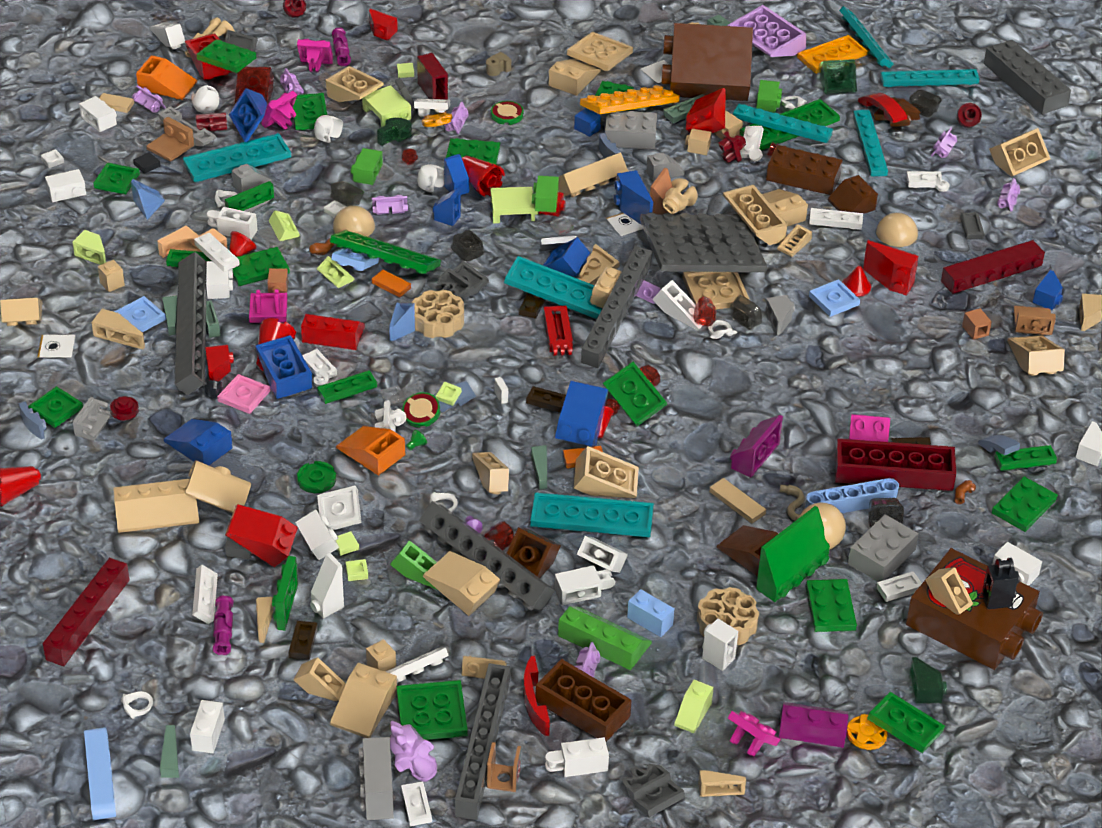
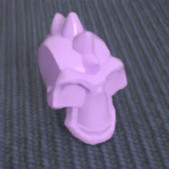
(412, 752)

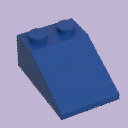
(248, 113)
(632, 195)
(284, 367)
(582, 414)
(201, 440)

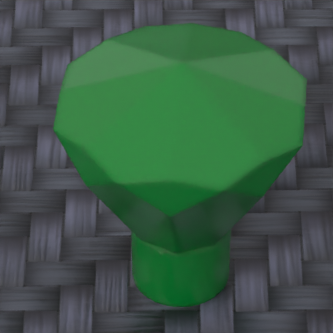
(417, 439)

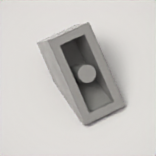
(658, 162)
(247, 177)
(779, 312)

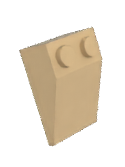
(571, 75)
(351, 85)
(788, 206)
(1037, 354)
(605, 475)
(462, 581)
(364, 700)

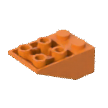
(164, 78)
(374, 448)

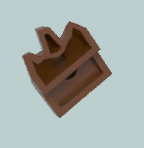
(910, 110)

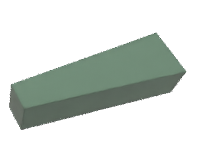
(170, 310)
(211, 321)
(539, 460)
(169, 758)

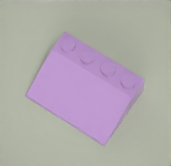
(772, 32)

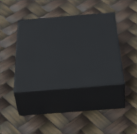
(146, 162)

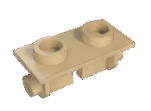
(477, 666)

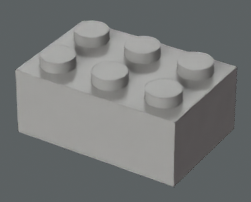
(631, 129)
(883, 548)
(376, 778)

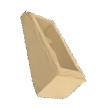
(806, 236)
(264, 616)
(720, 784)

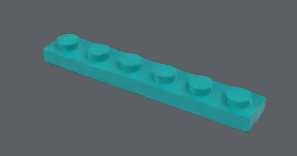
(868, 41)
(929, 77)
(783, 123)
(870, 143)

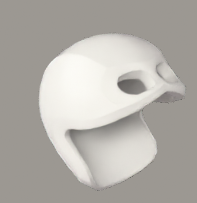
(205, 100)
(327, 127)
(430, 177)

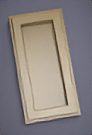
(118, 103)

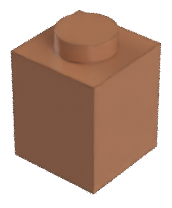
(278, 280)
(976, 324)

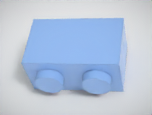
(650, 613)

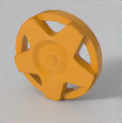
(433, 120)
(865, 732)

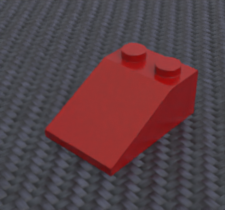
(206, 70)
(708, 112)
(890, 267)
(262, 533)

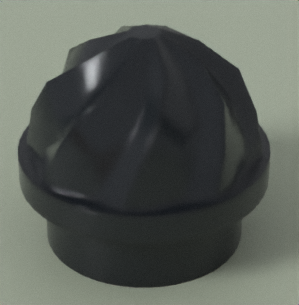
(213, 388)

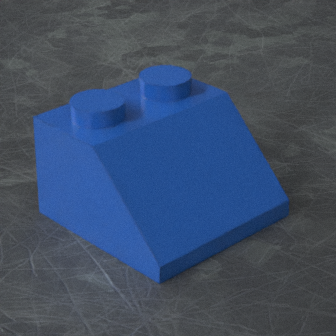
(568, 257)

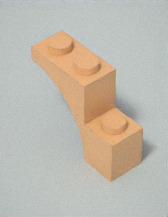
(184, 240)

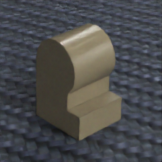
(497, 64)

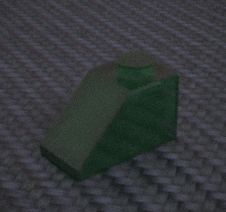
(926, 682)

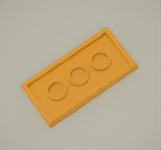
(838, 49)

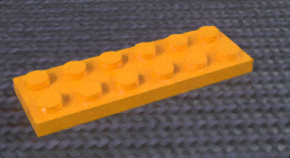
(629, 100)

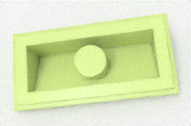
(283, 226)
(334, 272)

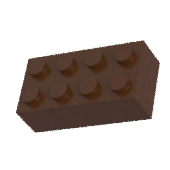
(804, 170)
(583, 700)

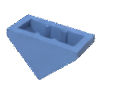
(146, 198)
(402, 320)

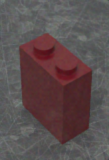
(432, 77)

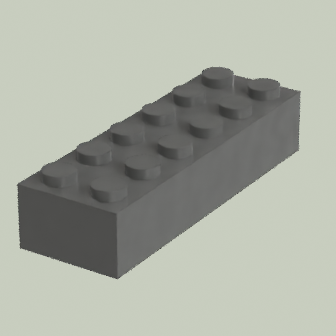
(1027, 77)

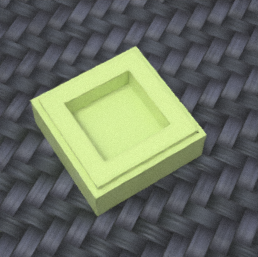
(405, 70)
(448, 393)
(347, 543)
(356, 570)

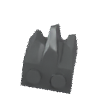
(463, 280)
(652, 789)

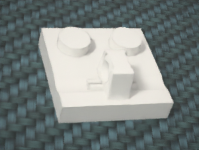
(425, 105)
(340, 507)

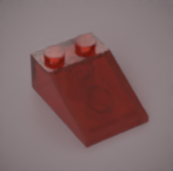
(256, 79)

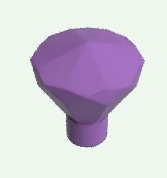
(474, 523)

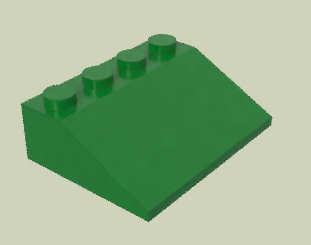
(792, 556)

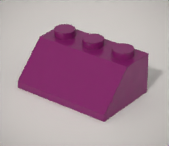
(757, 446)
(813, 724)

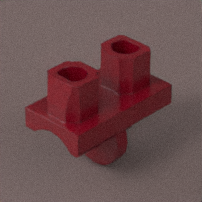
(211, 121)
(731, 147)

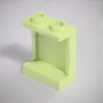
(387, 104)
(511, 202)

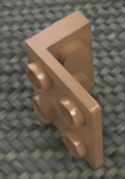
(174, 141)
(1034, 320)

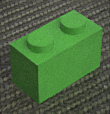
(769, 96)
(367, 166)
(545, 193)

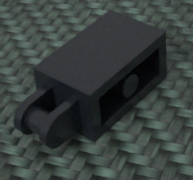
(1000, 584)

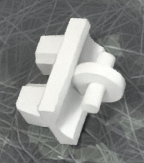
(389, 418)

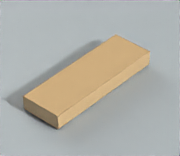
(737, 500)

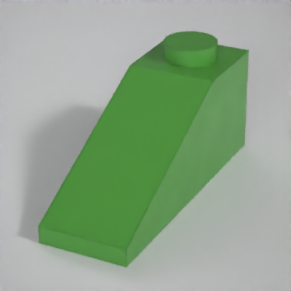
(413, 563)

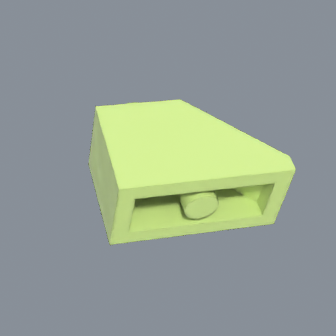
(89, 247)
(694, 706)

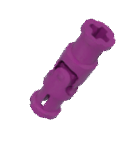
(341, 46)
(223, 625)

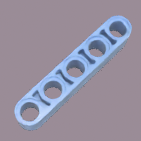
(854, 496)
(99, 773)

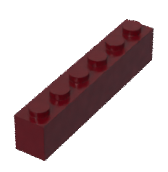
(992, 266)
(86, 612)

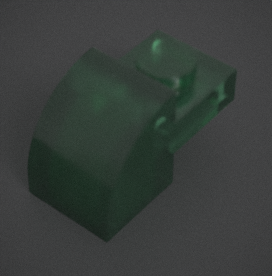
(395, 129)

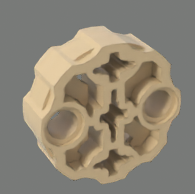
(438, 313)
(732, 608)

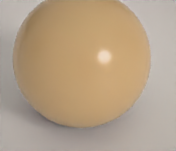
(355, 220)
(897, 230)
(832, 520)

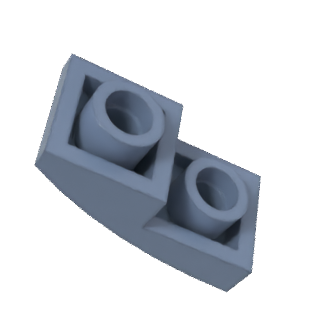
(606, 147)
(465, 396)
(32, 420)
(999, 443)

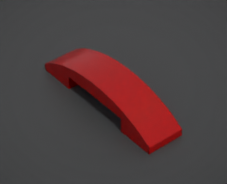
(892, 110)
(537, 714)

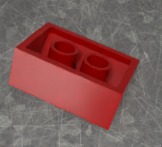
(331, 331)

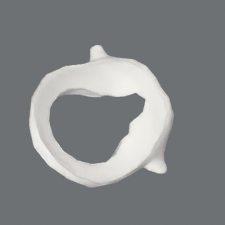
(790, 106)
(220, 193)
(718, 334)
(441, 496)
(126, 699)

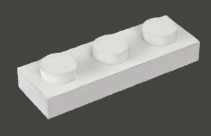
(836, 218)
(216, 252)
(205, 594)
(417, 665)

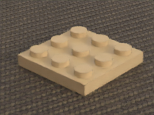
(599, 51)
(718, 286)

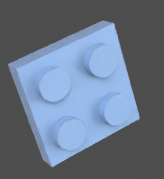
(358, 260)
(834, 298)
(142, 314)

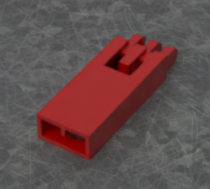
(557, 329)

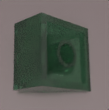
(838, 76)

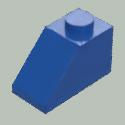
(587, 122)
(455, 174)
(448, 208)
(1048, 292)

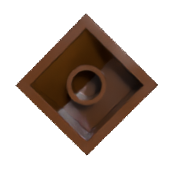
(854, 196)
(533, 551)

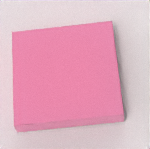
(243, 393)

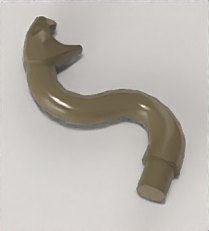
(795, 491)

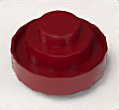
(294, 8)
(969, 115)
(124, 408)

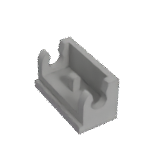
(91, 419)

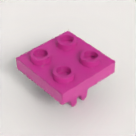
(315, 53)
(279, 111)
(268, 306)
(869, 428)
(751, 724)

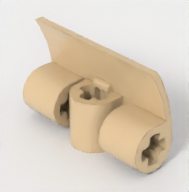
(217, 486)

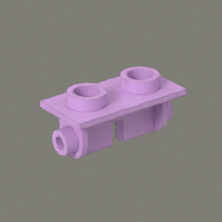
(290, 83)
(146, 98)
(459, 117)
(944, 144)
(1009, 195)
(382, 204)
(648, 291)
(588, 659)

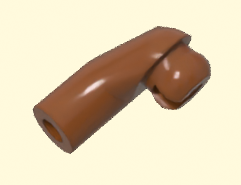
(321, 248)
(966, 486)

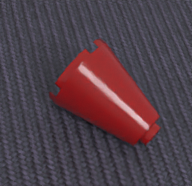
(483, 175)
(271, 330)
(17, 481)

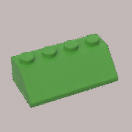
(610, 639)

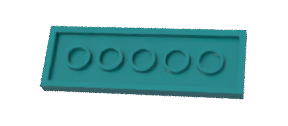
(225, 159)
(552, 286)
(592, 514)

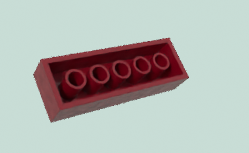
(906, 463)

